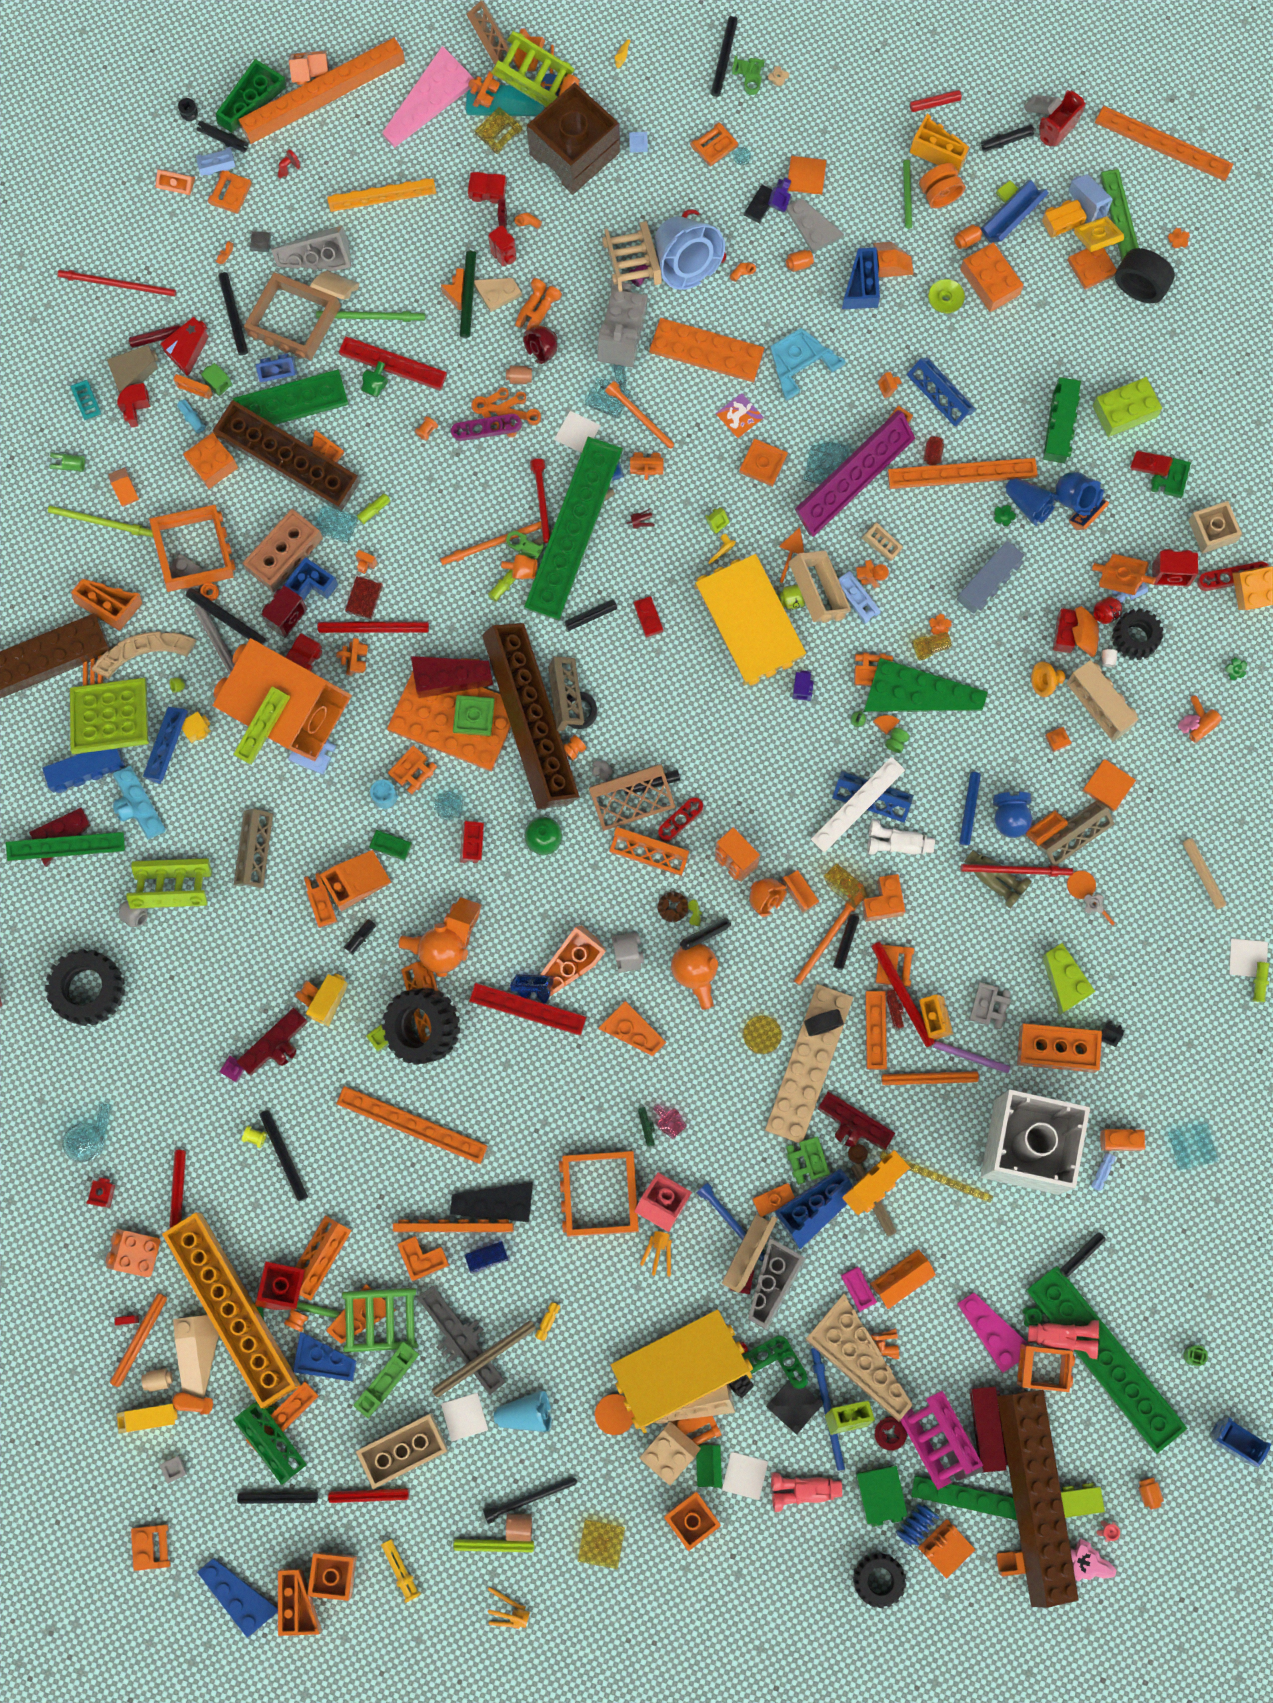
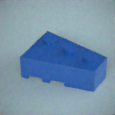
(864, 281)

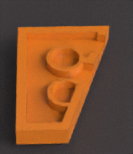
(338, 1326)

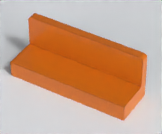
(903, 1279)

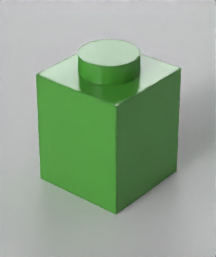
(216, 379)

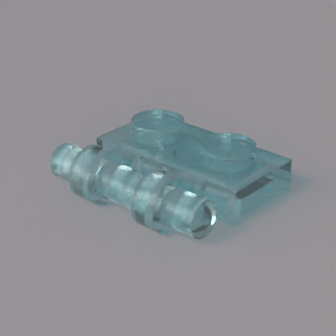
(601, 401)

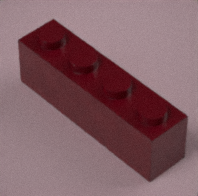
(988, 1428)

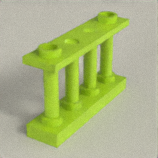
(517, 78)
(164, 870)

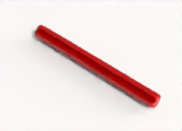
(373, 627)
(902, 993)

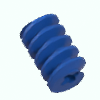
(917, 1525)

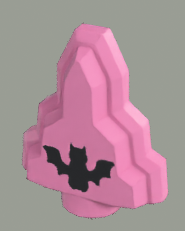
(1089, 1564)

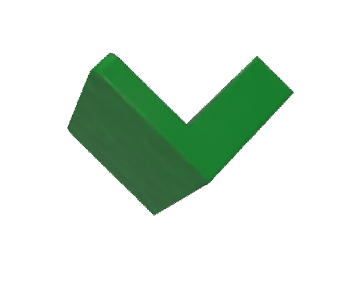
(709, 1466)

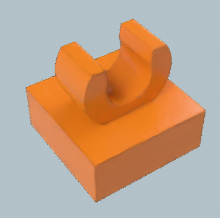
(888, 384)
(364, 561)
(1058, 739)

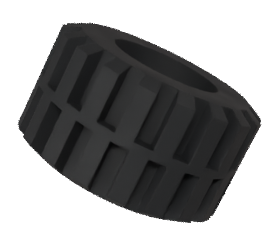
(1143, 621)
(897, 1585)

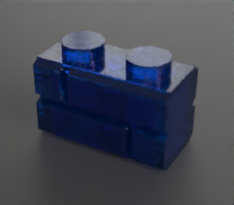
(486, 1257)

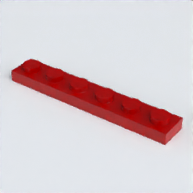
(393, 363)
(527, 1009)

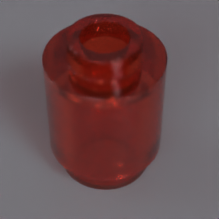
(933, 450)

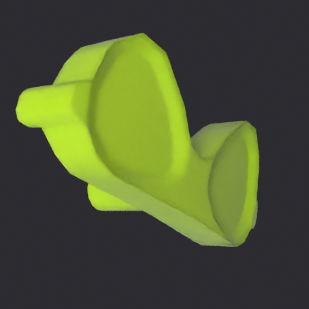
(695, 918)

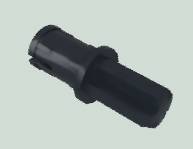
(360, 936)

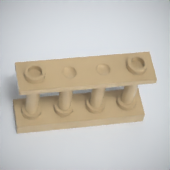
(649, 259)

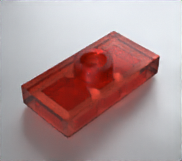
(895, 1009)

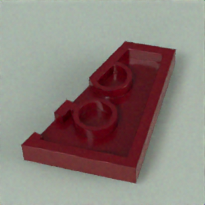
(68, 825)

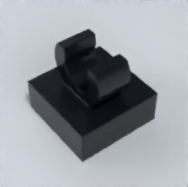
(1112, 1034)

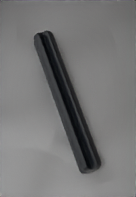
(705, 934)
(276, 1497)

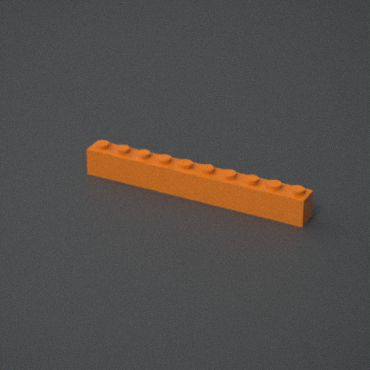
(322, 90)

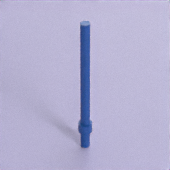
(819, 1369)

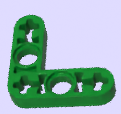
(780, 1355)

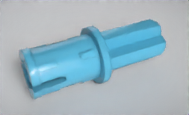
(191, 416)

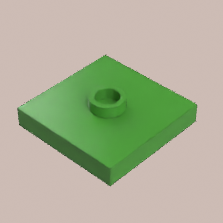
(473, 715)

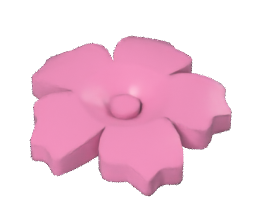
(1188, 723)

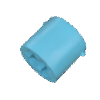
(383, 794)

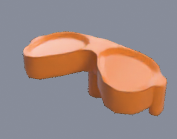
(225, 254)

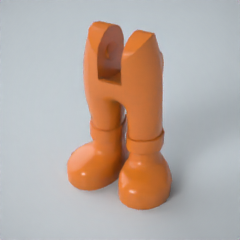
(539, 289)

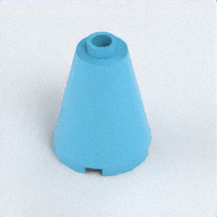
(525, 1413)

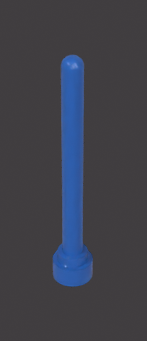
(707, 1193)

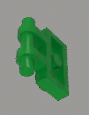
(1175, 480)

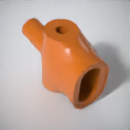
(522, 567)

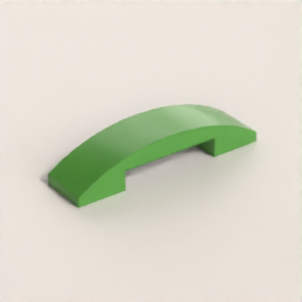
(386, 1380)

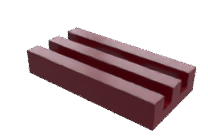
(502, 213)

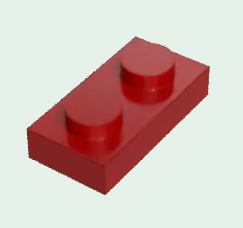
(648, 616)

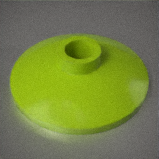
(950, 290)

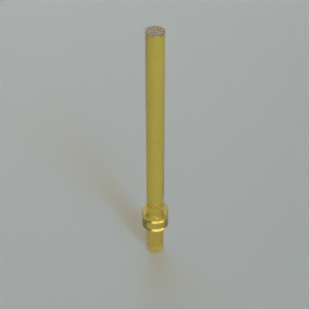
(945, 1180)

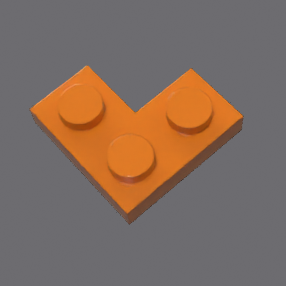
(419, 1264)

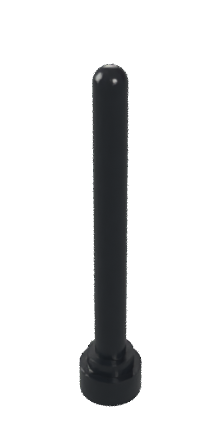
(493, 1513)

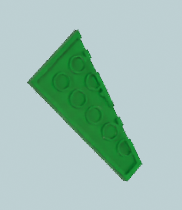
(912, 690)

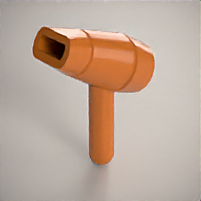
(1207, 722)

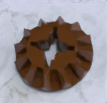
(670, 915)

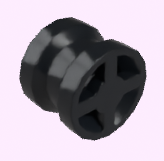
(189, 114)

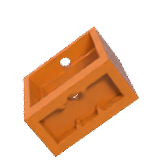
(1026, 1363)

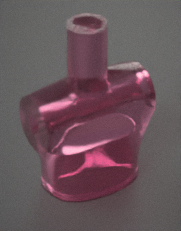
(670, 1122)

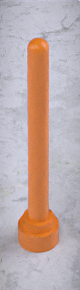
(614, 391)

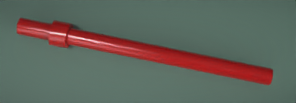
(1051, 871)

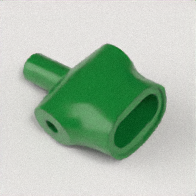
(373, 381)

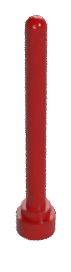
(538, 467)

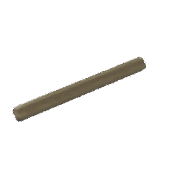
(483, 1358)

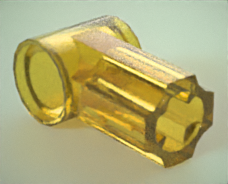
(926, 647)

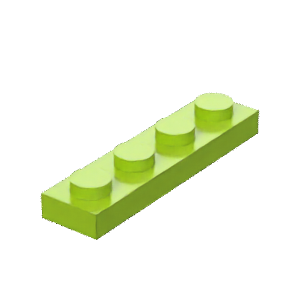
(261, 725)

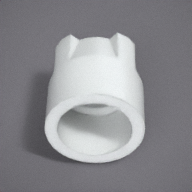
(1109, 657)

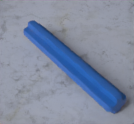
(970, 807)

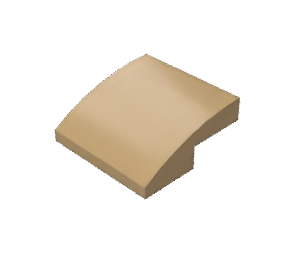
(335, 285)

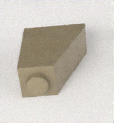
(133, 366)

